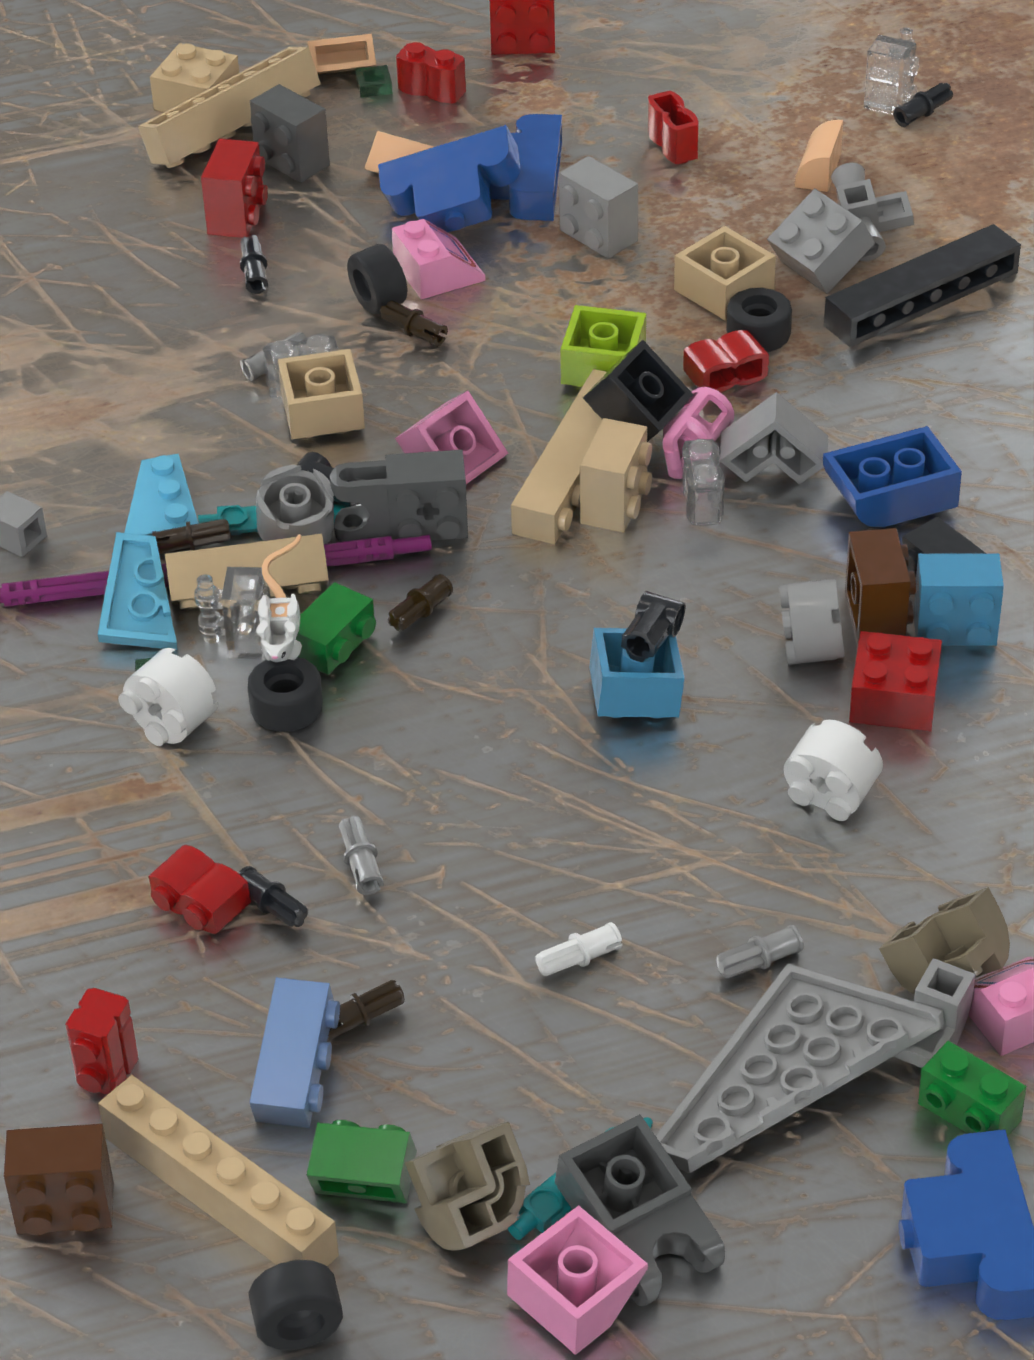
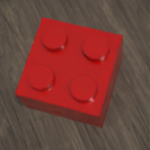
(522, 26)
(233, 188)
(895, 681)

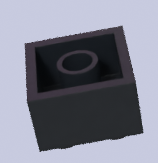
(639, 391)

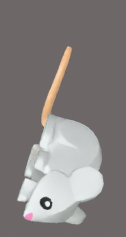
(278, 616)

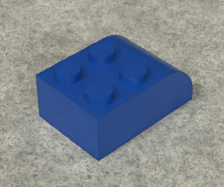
(895, 477)

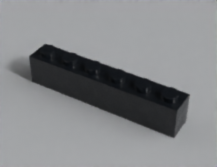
(921, 285)

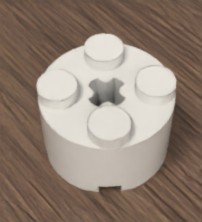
(169, 697)
(832, 768)

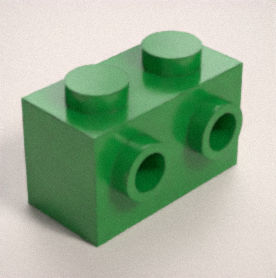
(335, 626)
(970, 1092)
(361, 1161)

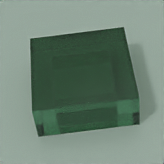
(374, 81)

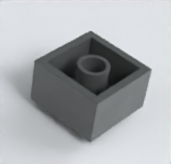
(290, 132)

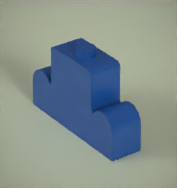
(539, 149)
(452, 180)
(974, 1226)

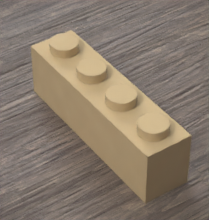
(299, 568)

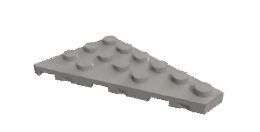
(787, 1053)

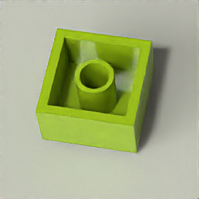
(598, 340)

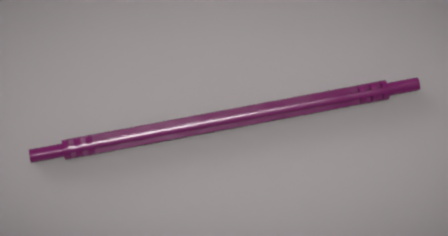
(95, 583)

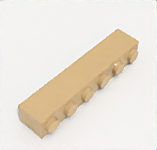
(224, 107)
(553, 487)
(216, 1176)

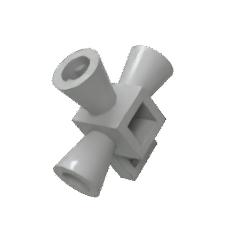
(877, 213)

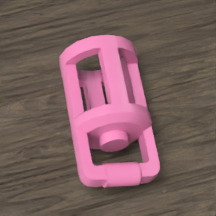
(691, 426)

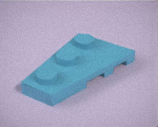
(160, 497)
(136, 596)

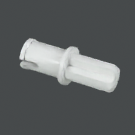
(579, 949)

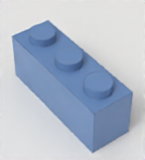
(294, 1053)

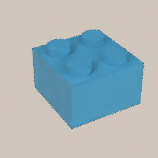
(958, 598)
(634, 687)

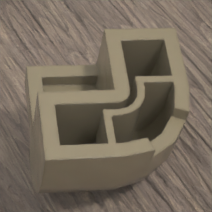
(963, 933)
(470, 1186)

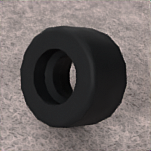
(376, 278)
(763, 314)
(285, 694)
(295, 1304)

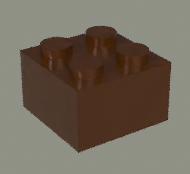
(879, 582)
(59, 1179)

